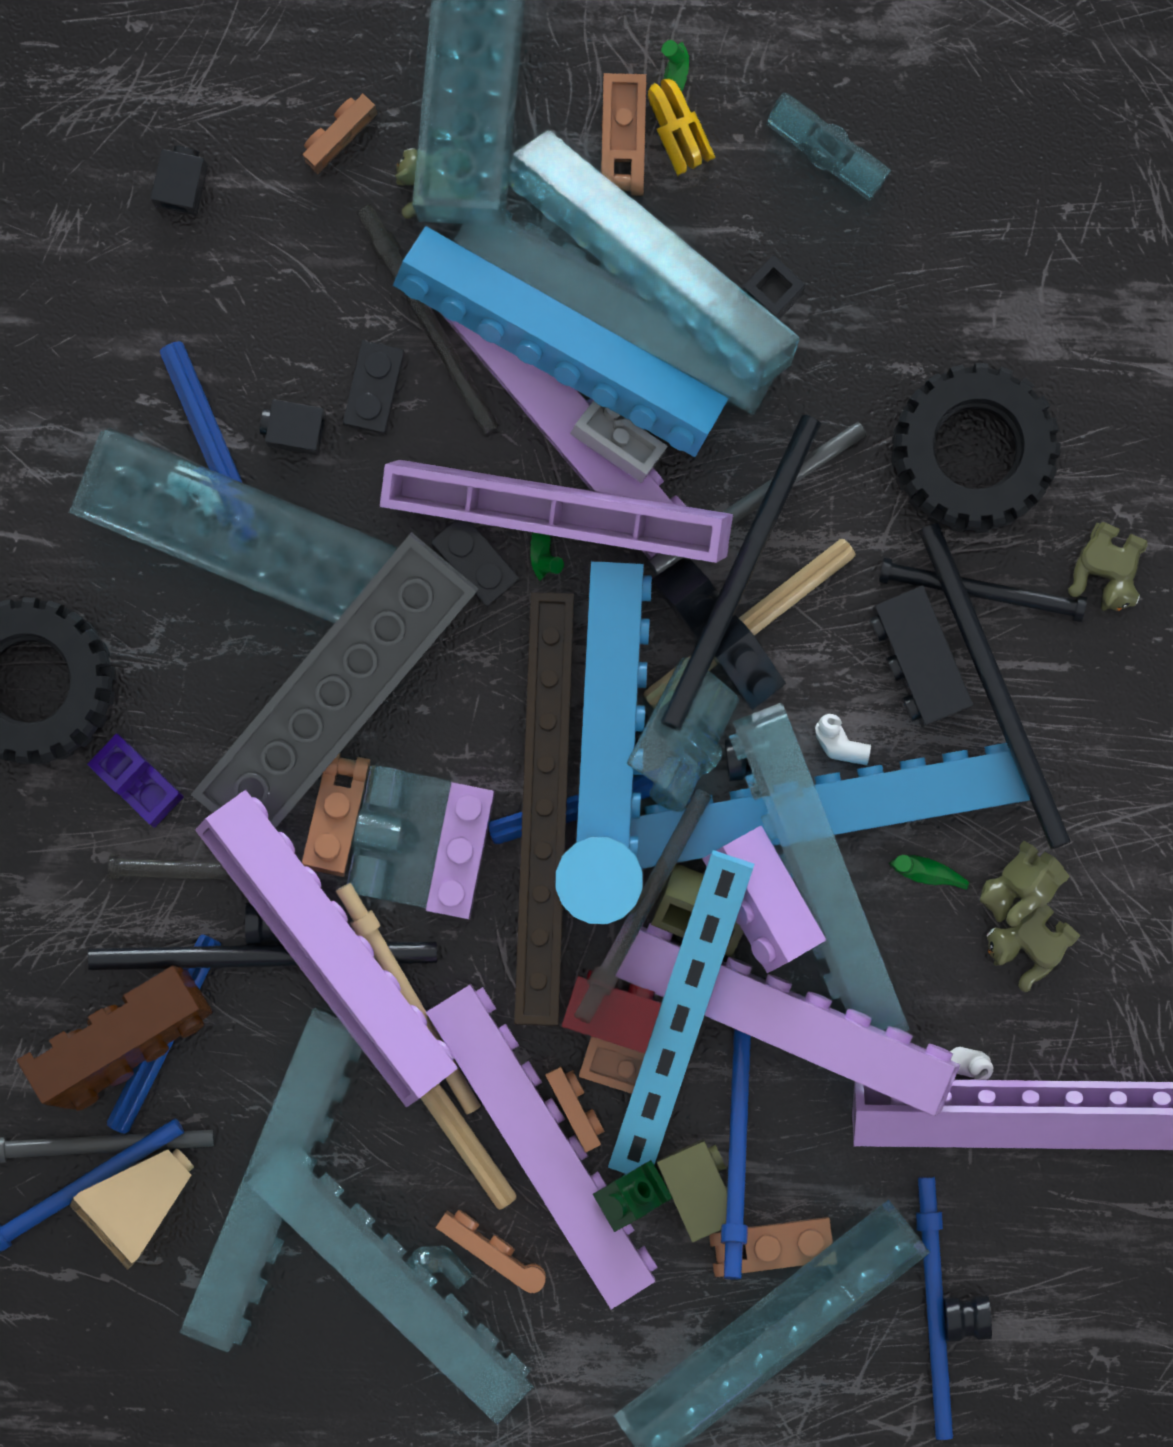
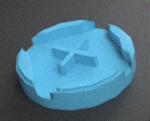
(599, 880)

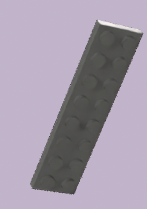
(340, 682)

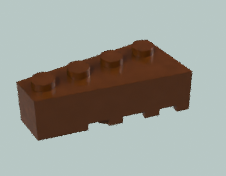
(117, 1041)

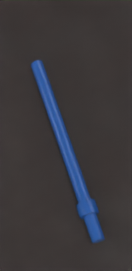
(104, 1171)
(929, 1223)
(734, 1232)

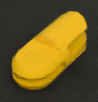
(678, 127)

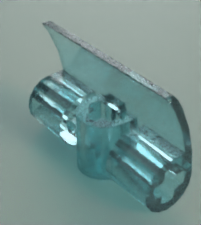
(827, 146)
(680, 758)
(398, 835)

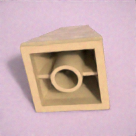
(133, 1203)

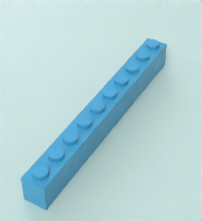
(850, 804)

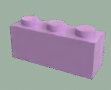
(460, 850)
(772, 907)

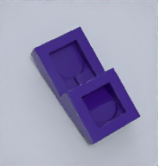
(135, 780)

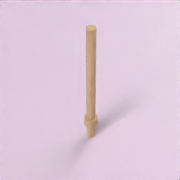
(367, 925)

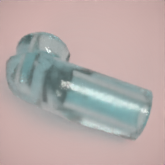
(441, 1260)

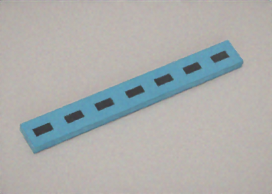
(682, 1011)

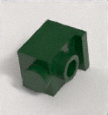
(632, 1196)

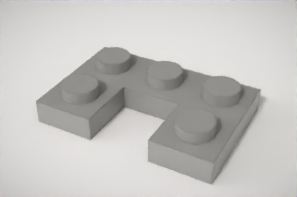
(619, 441)

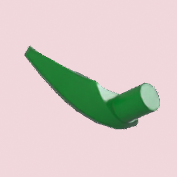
(678, 62)
(541, 556)
(927, 871)

